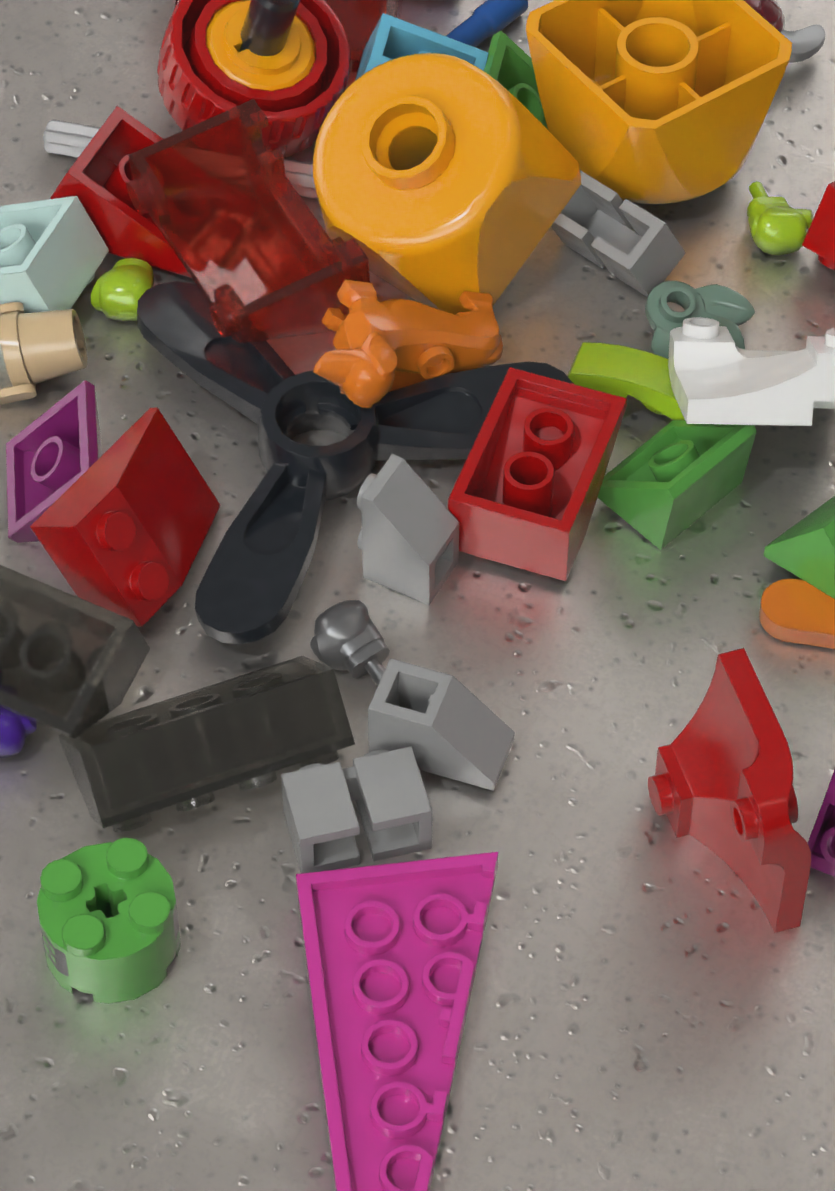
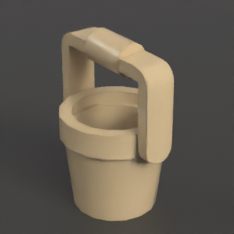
(38, 348)

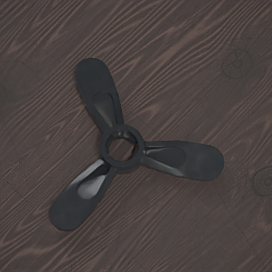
(277, 530)

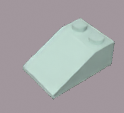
(47, 253)

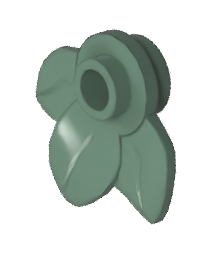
(705, 302)

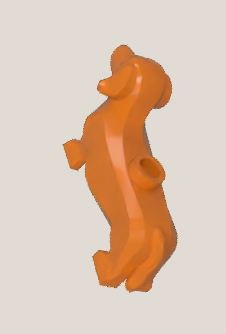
(404, 338)

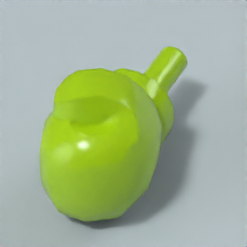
(774, 224)
(120, 288)

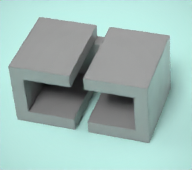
(602, 231)
(387, 798)

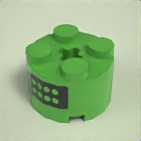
(109, 920)

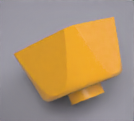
(656, 90)
(439, 177)

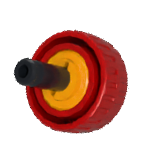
(271, 51)

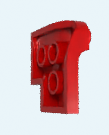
(734, 791)

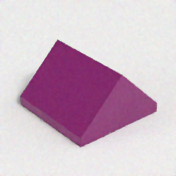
(50, 458)

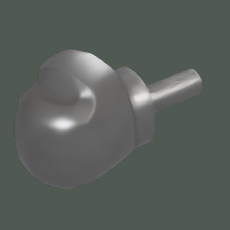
(350, 640)

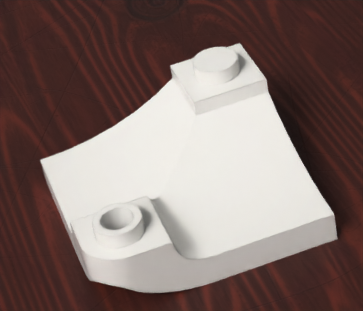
(748, 387)

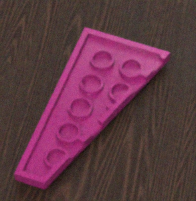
(390, 1001)

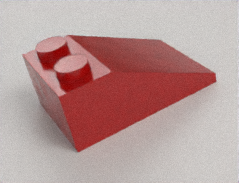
(100, 184)
(536, 473)
(131, 522)

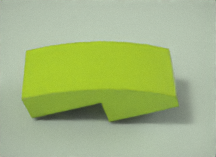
(624, 372)

